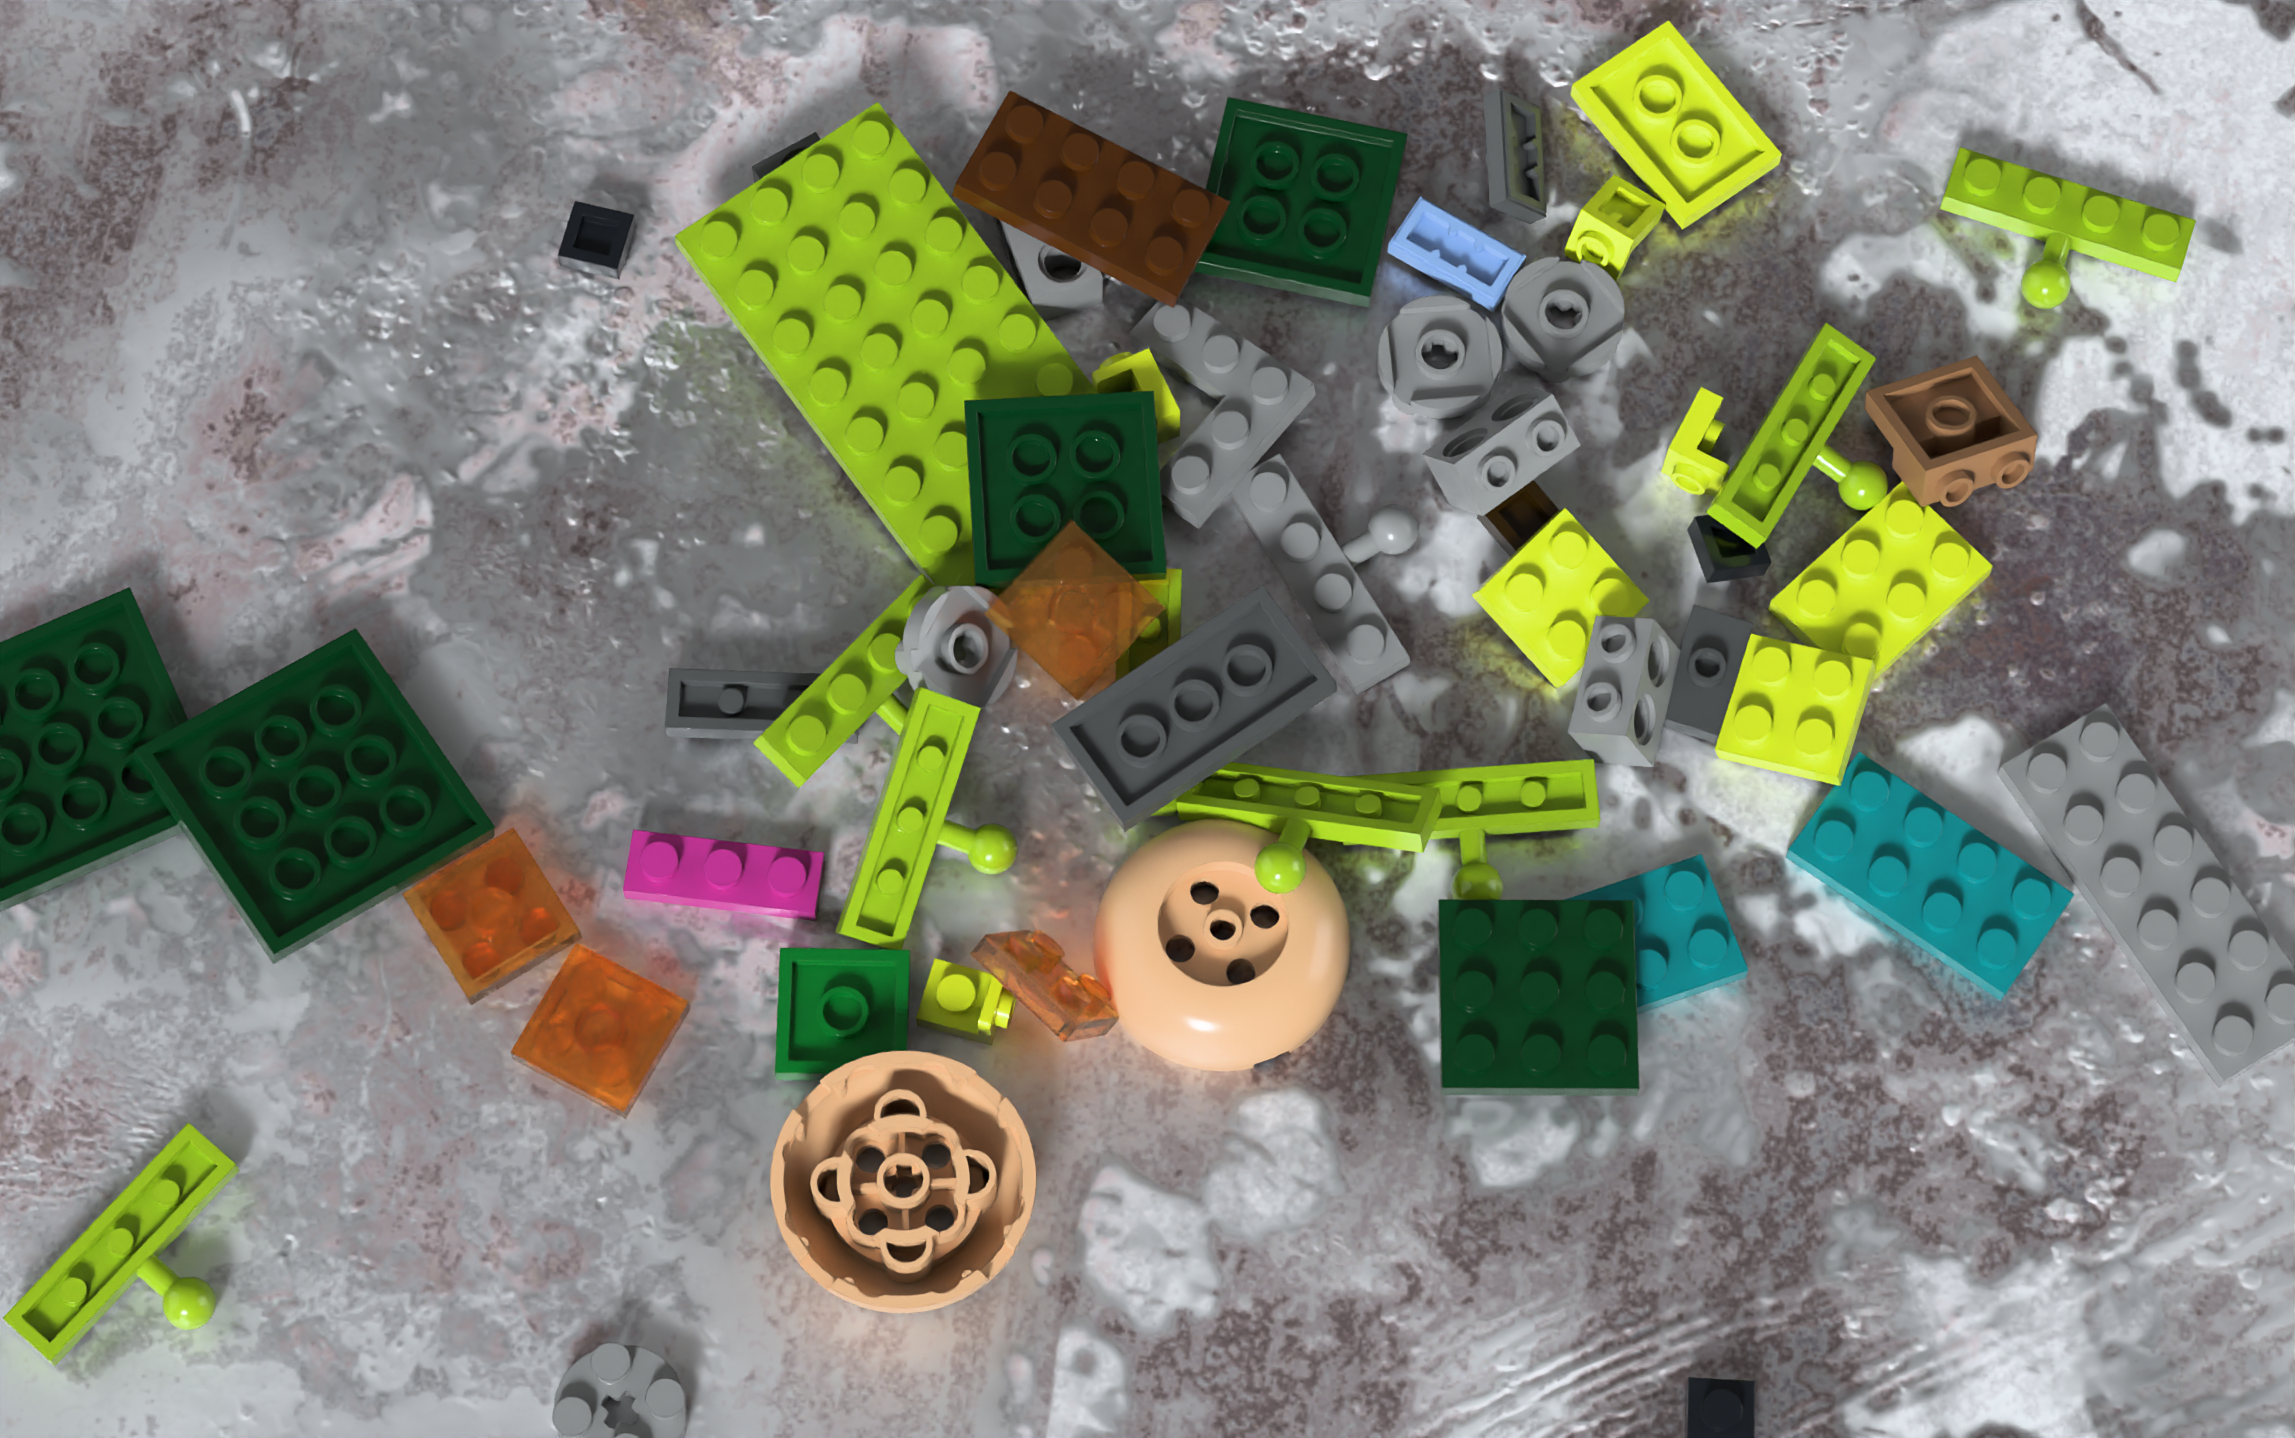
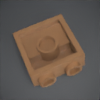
(1953, 432)

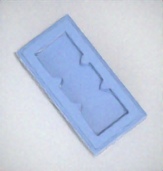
(1456, 254)

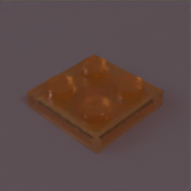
(1074, 609)
(492, 916)
(1036, 975)
(600, 1030)

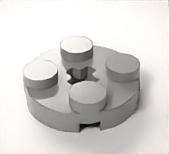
(1567, 285)
(1432, 391)
(929, 640)
(614, 1373)

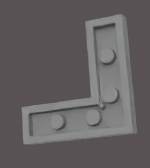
(1255, 406)

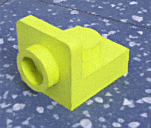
(1613, 225)
(1140, 373)
(1690, 452)
(965, 1002)

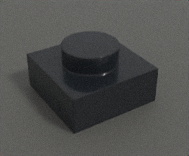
(597, 240)
(1724, 553)
(1719, 1408)

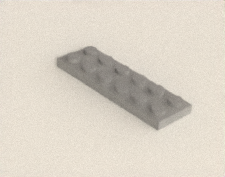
(2159, 892)

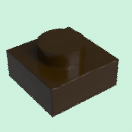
(1519, 517)

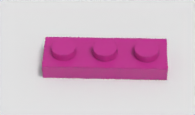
(724, 875)

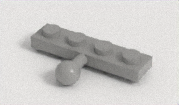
(1322, 571)

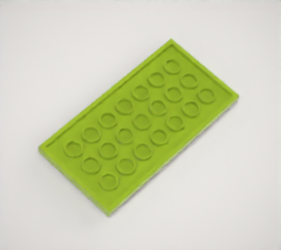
(880, 323)

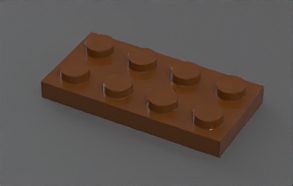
(1091, 198)

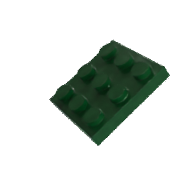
(1303, 201)
(1061, 461)
(1537, 997)

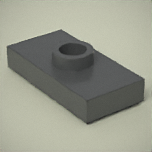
(1514, 156)
(1706, 672)

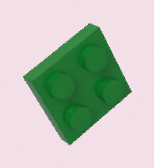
(839, 1008)

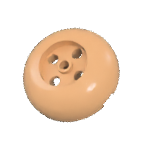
(1191, 1007)
(901, 1108)

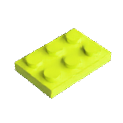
(1675, 124)
(1882, 583)

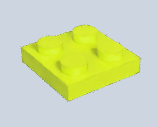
(1553, 593)
(1795, 709)

